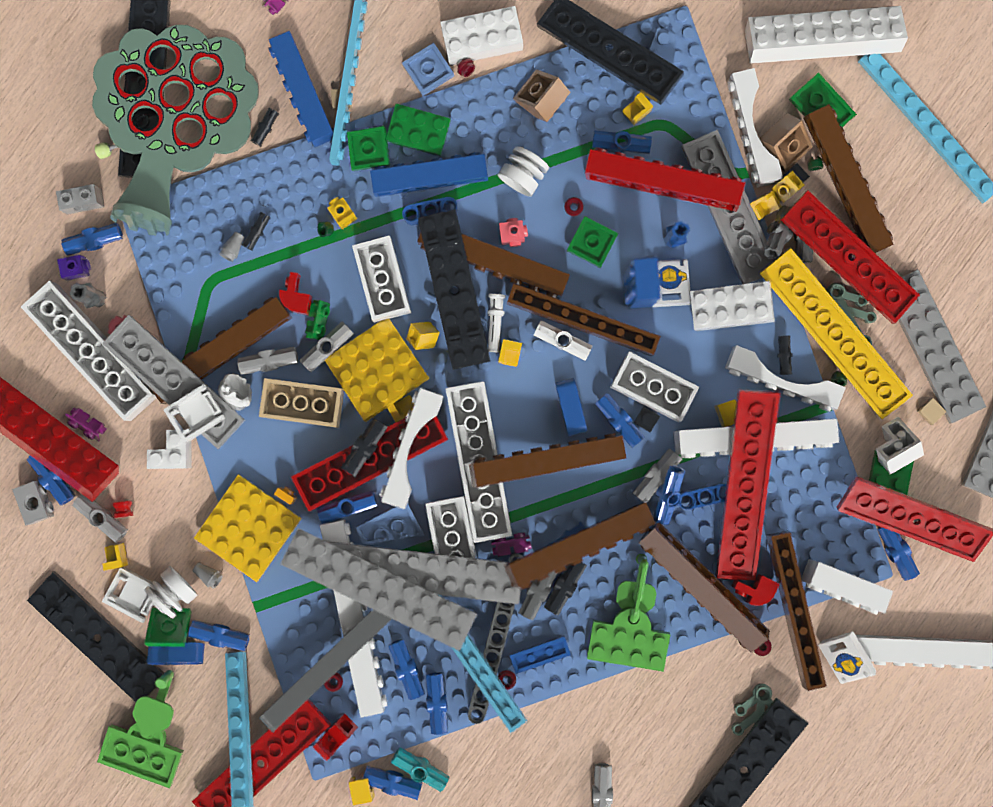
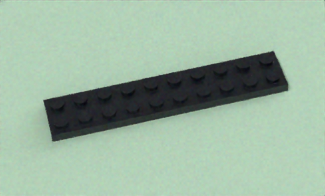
(151, 16)

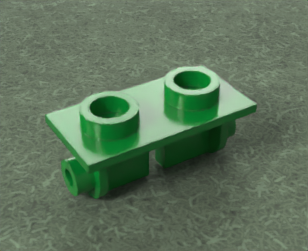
(319, 311)

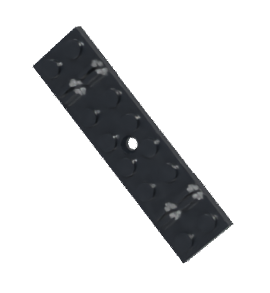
(626, 60)
(450, 268)
(81, 622)
(758, 752)

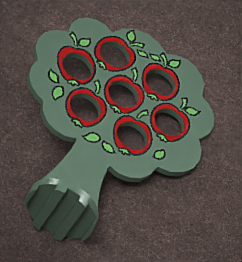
(148, 194)

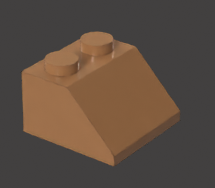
(542, 95)
(787, 141)

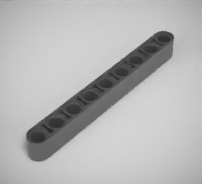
(492, 646)
(324, 669)

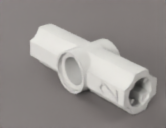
(551, 334)

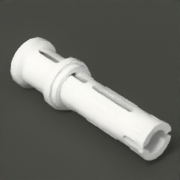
(495, 312)

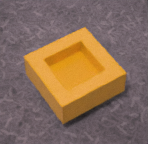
(286, 494)

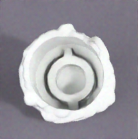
(235, 391)

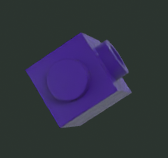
(74, 267)

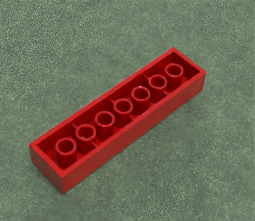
(664, 180)
(54, 443)
(328, 480)

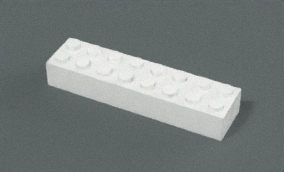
(825, 34)
(82, 345)
(799, 434)
(476, 440)

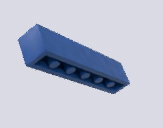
(302, 89)
(429, 175)

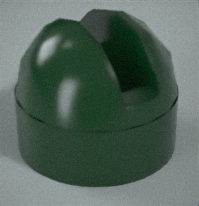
(814, 165)
(325, 229)
(839, 378)

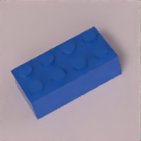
(642, 283)

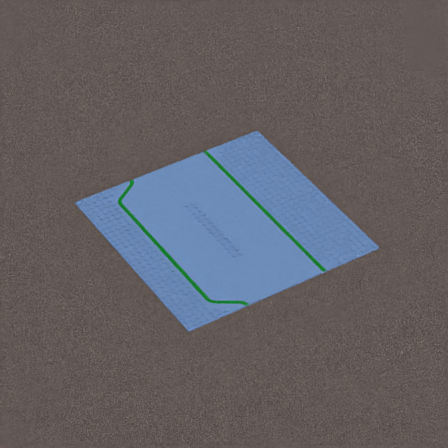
(203, 293)

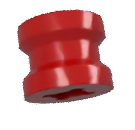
(122, 509)

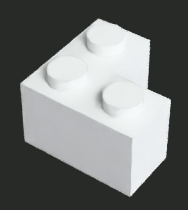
(900, 447)
(175, 456)

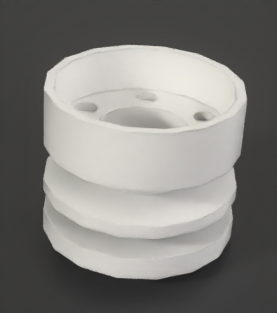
(526, 167)
(170, 592)

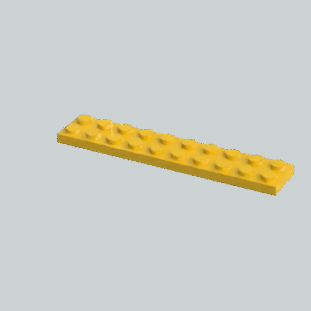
(836, 334)

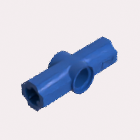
(635, 143)
(676, 234)
(92, 239)
(619, 420)
(51, 482)
(669, 495)
(335, 510)
(899, 553)
(219, 635)
(406, 669)
(436, 703)
(393, 782)

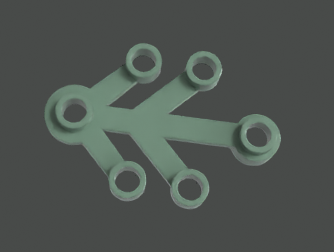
(850, 311)
(754, 717)

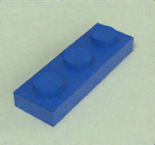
(540, 654)

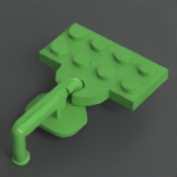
(631, 641)
(143, 747)

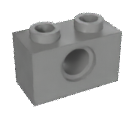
(80, 199)
(24, 496)

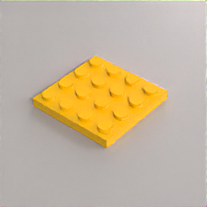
(376, 369)
(247, 528)

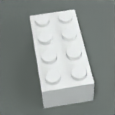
(482, 35)
(381, 279)
(732, 306)
(654, 387)
(451, 527)
(849, 587)

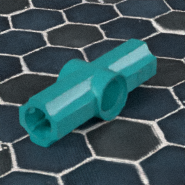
(411, 763)

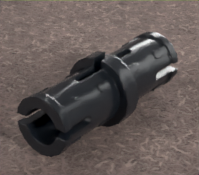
(264, 127)
(256, 231)
(785, 355)

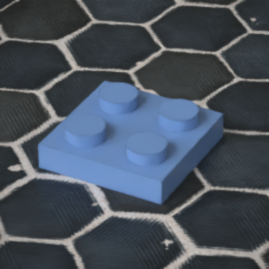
(428, 69)

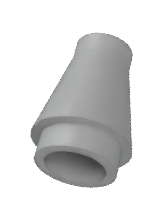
(232, 247)
(208, 575)

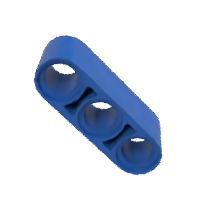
(420, 208)
(571, 407)
(694, 495)
(189, 655)

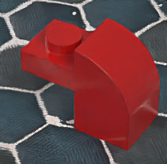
(291, 299)
(761, 591)
(335, 736)

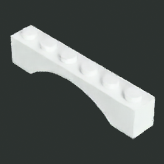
(764, 165)
(748, 364)
(398, 487)

